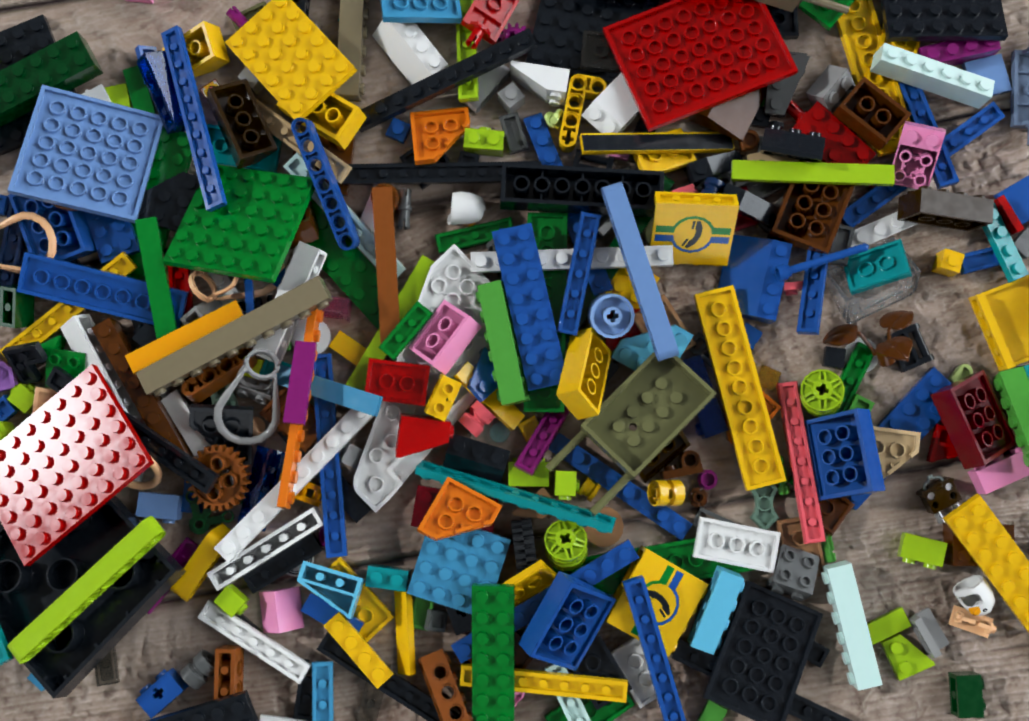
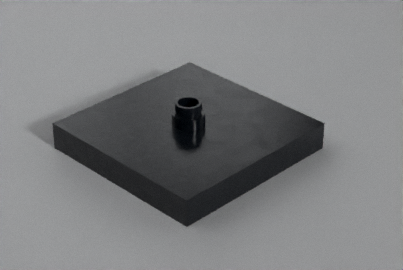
(99, 628)

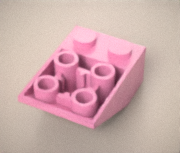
(917, 154)

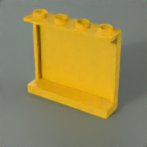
(1005, 321)

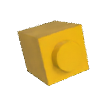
(948, 262)

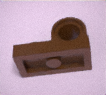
(684, 469)

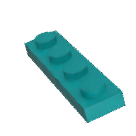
(1004, 248)

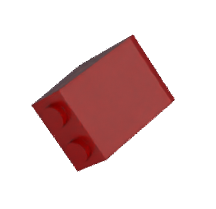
(421, 433)

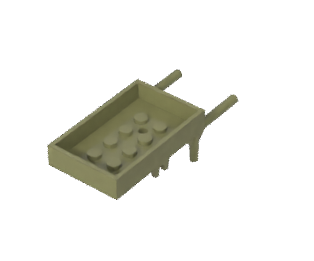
(658, 401)

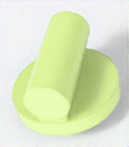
(553, 119)

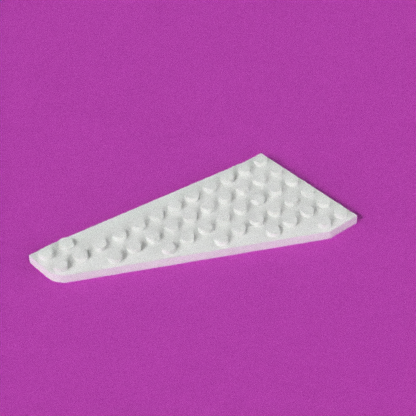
(379, 469)

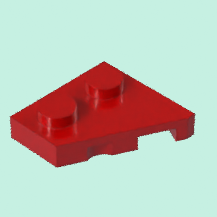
(940, 445)

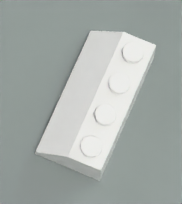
(409, 50)

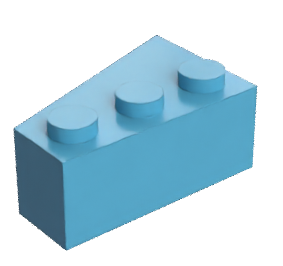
(332, 586)

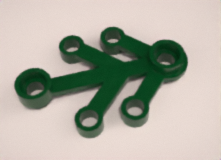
(204, 516)

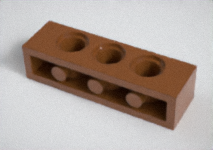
(228, 670)
(435, 685)

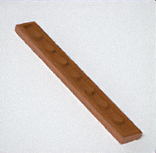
(385, 260)

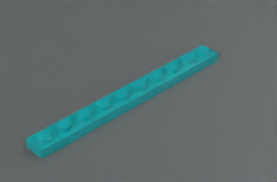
(523, 499)

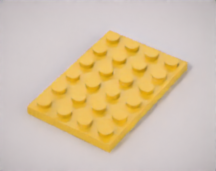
(291, 57)

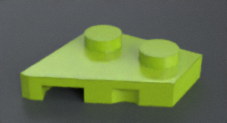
(904, 657)

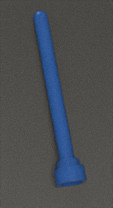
(783, 271)

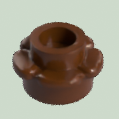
(697, 502)

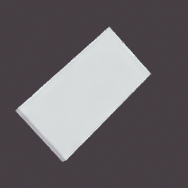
(736, 544)

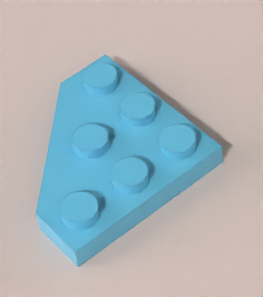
(636, 349)

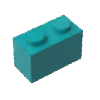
(388, 577)

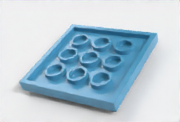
(421, 11)
(453, 564)

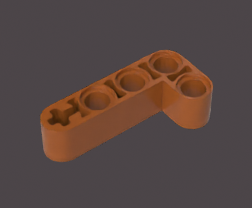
(193, 386)

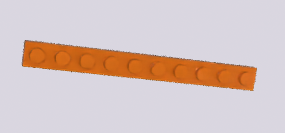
(296, 433)

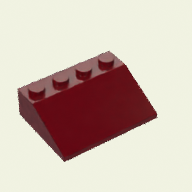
(974, 420)

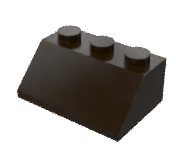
(667, 455)

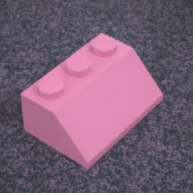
(445, 337)

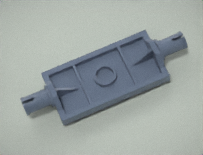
(1020, 90)

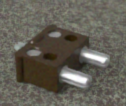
(940, 494)

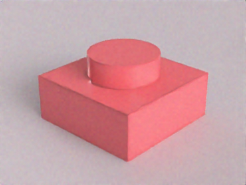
(792, 288)

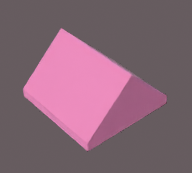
(281, 610)

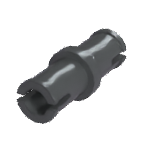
(404, 209)

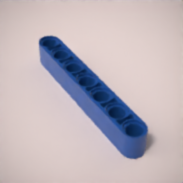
(318, 178)

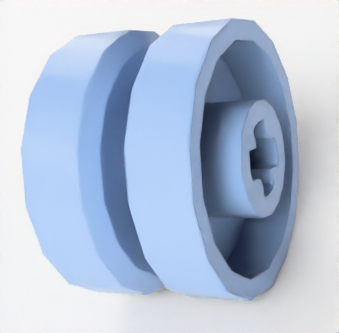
(622, 317)

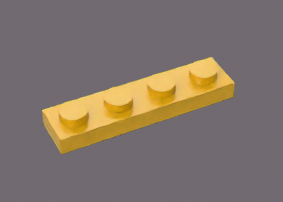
(358, 649)

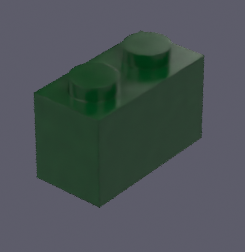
(15, 308)
(966, 694)

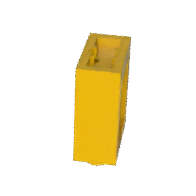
(437, 404)

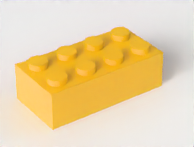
(335, 120)
(584, 374)

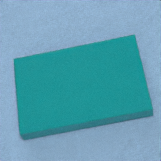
(877, 267)

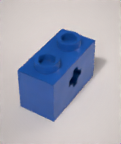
(150, 698)

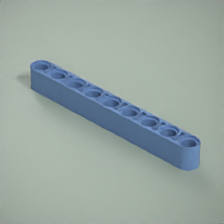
(639, 271)

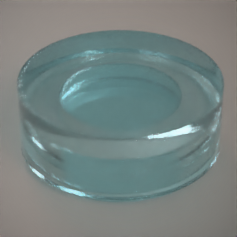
(499, 432)

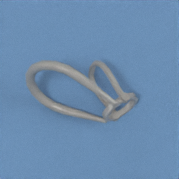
(226, 395)

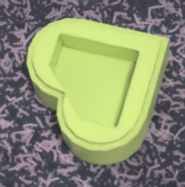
(960, 372)

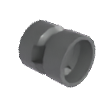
(197, 673)

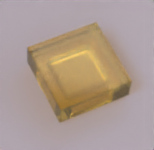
(768, 377)

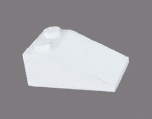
(543, 81)
(612, 108)

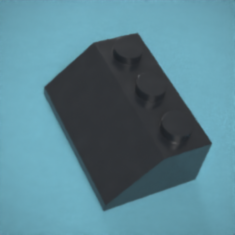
(793, 144)
(476, 458)

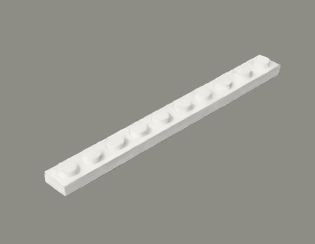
(561, 258)
(307, 469)

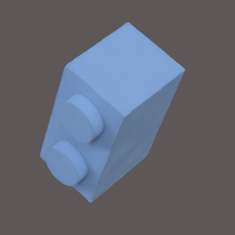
(159, 506)

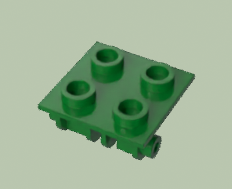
(70, 361)

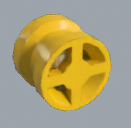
(589, 489)

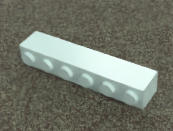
(932, 76)
(851, 624)

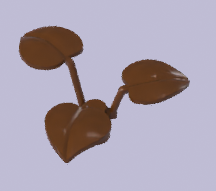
(895, 348)

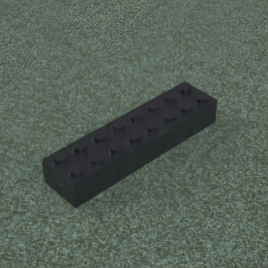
(575, 188)

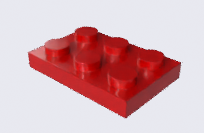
(398, 381)

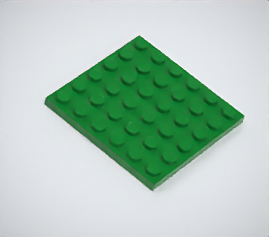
(249, 233)

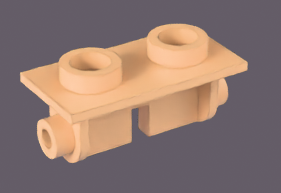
(965, 620)

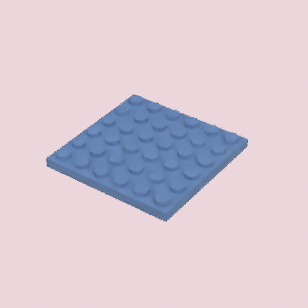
(87, 154)

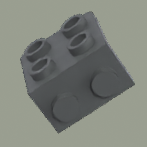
(794, 573)

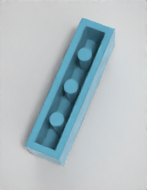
(715, 610)

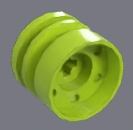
(828, 402)
(568, 555)

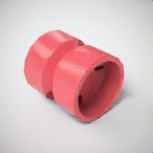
(476, 418)

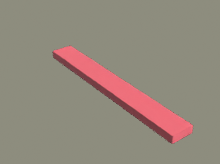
(800, 463)

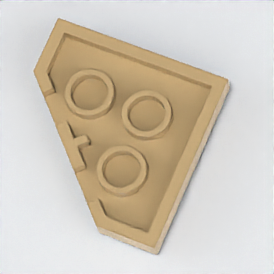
(895, 447)

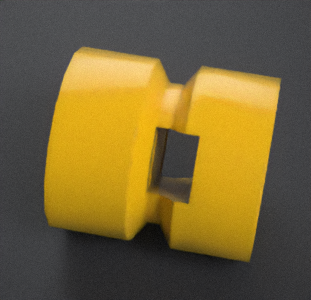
(666, 493)

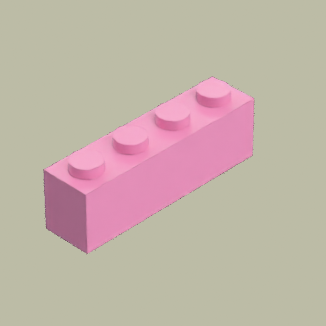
(999, 472)

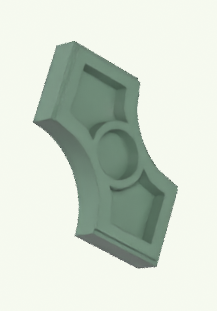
(764, 513)

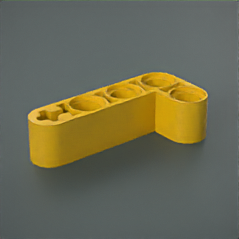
(574, 113)
(200, 564)

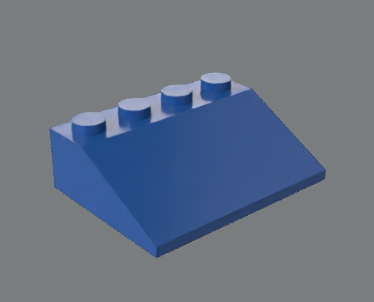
(70, 228)
(753, 275)
(844, 454)
(566, 622)

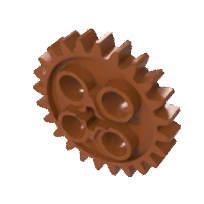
(229, 493)

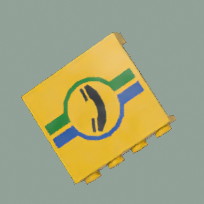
(696, 226)
(671, 592)

